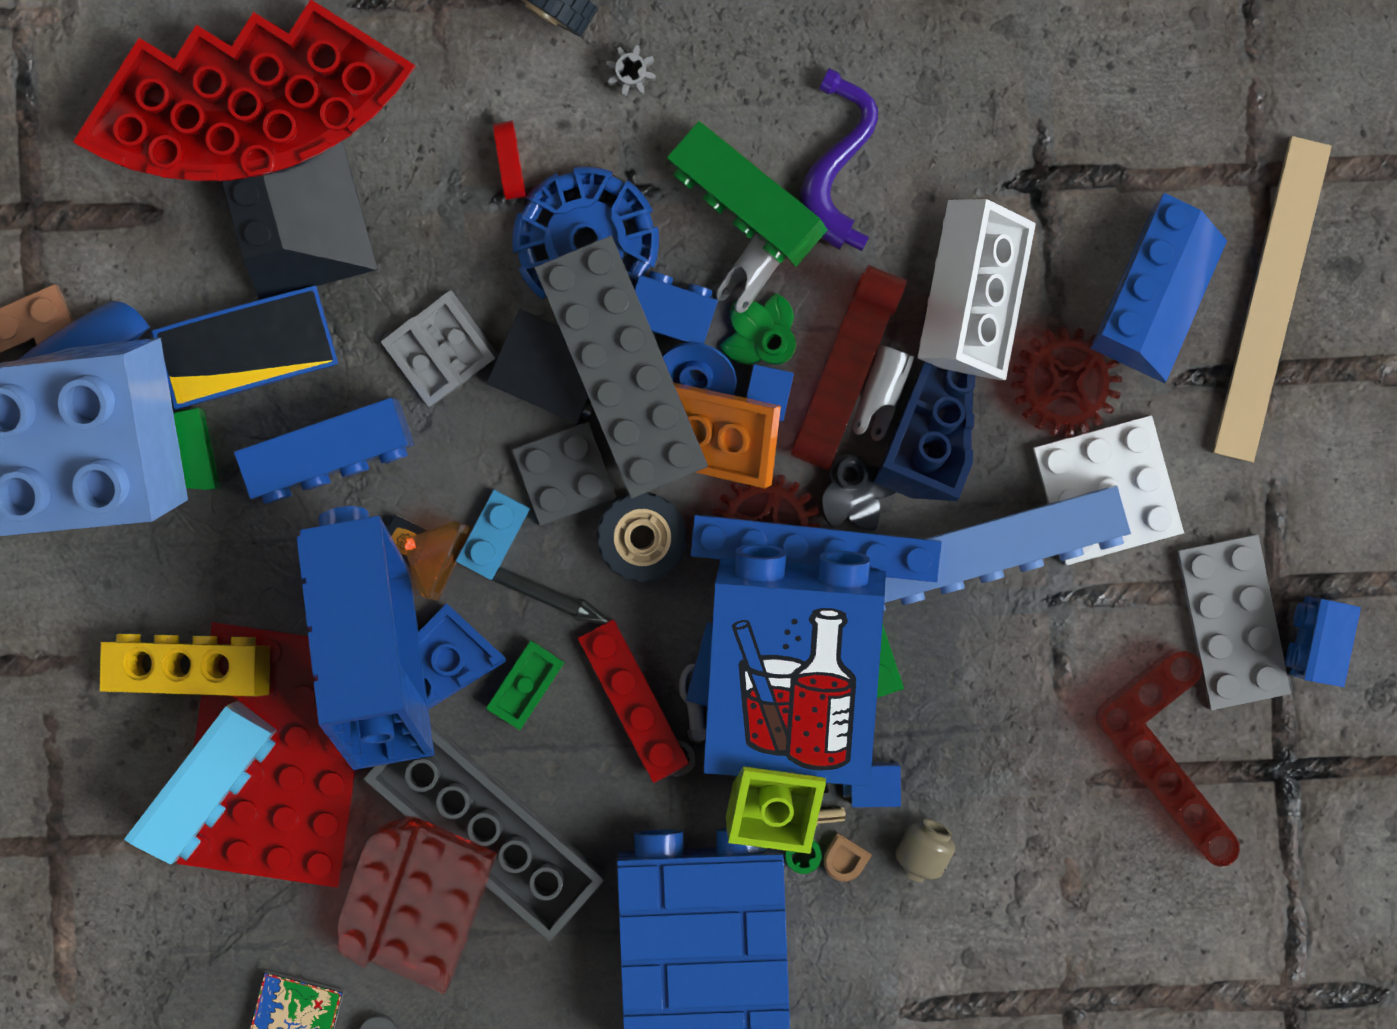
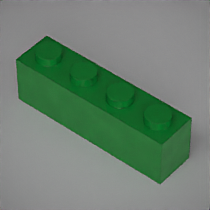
(747, 194)

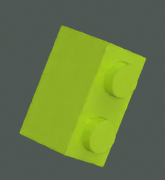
(774, 809)

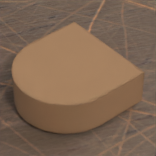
(844, 858)

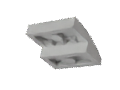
(440, 348)

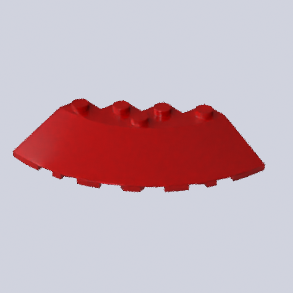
(243, 105)

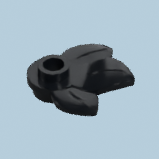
(853, 499)

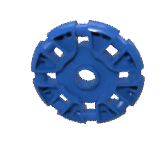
(582, 214)

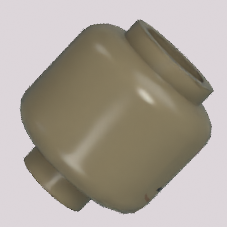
(925, 850)

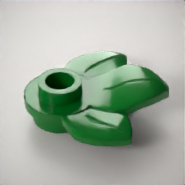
(755, 330)

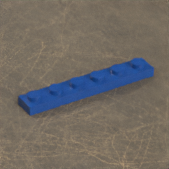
(896, 555)

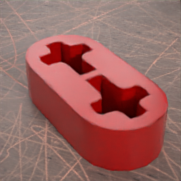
(509, 160)

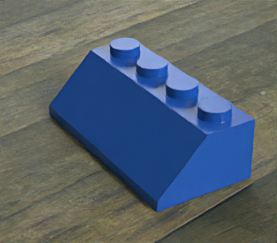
(1160, 288)

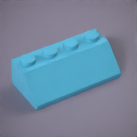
(202, 783)

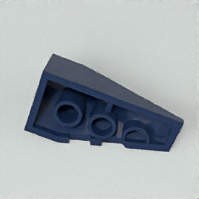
(933, 438)

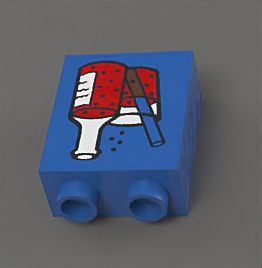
(795, 665)

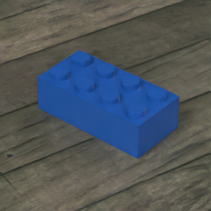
(323, 449)

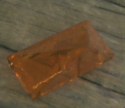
(434, 556)

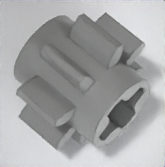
(627, 81)

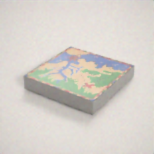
(295, 1003)

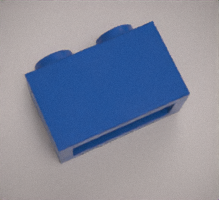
(676, 311)

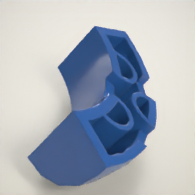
(103, 325)

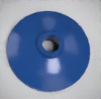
(717, 369)

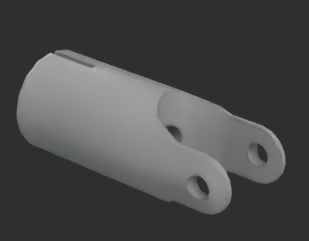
(752, 266)
(882, 391)

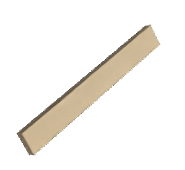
(1271, 299)

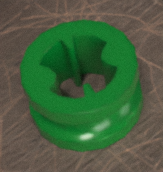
(814, 861)

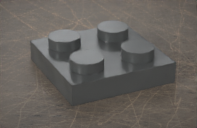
(564, 473)

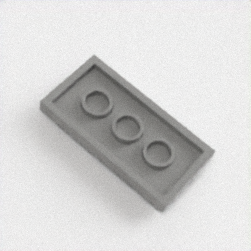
(1233, 622)

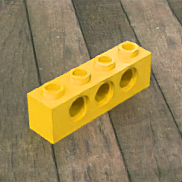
(123, 669)

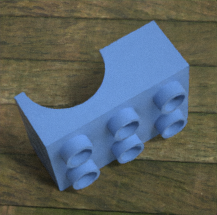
(88, 439)

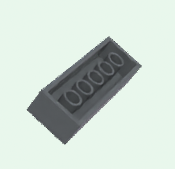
(621, 367)
(534, 864)

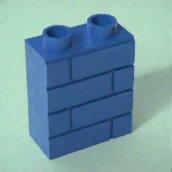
(364, 640)
(702, 934)

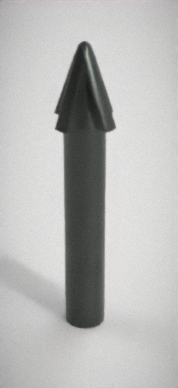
(581, 610)

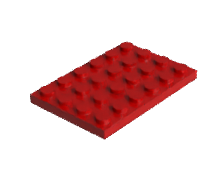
(299, 799)

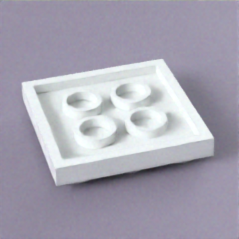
(1117, 456)

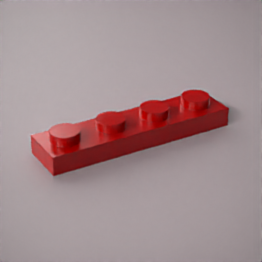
(634, 701)

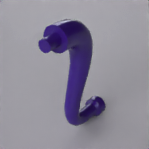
(817, 184)

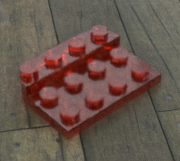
(414, 901)

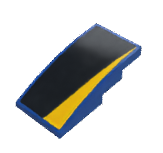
(246, 347)

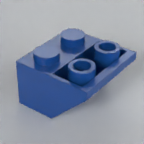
(1322, 641)

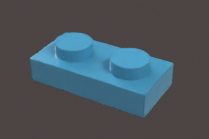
(493, 534)

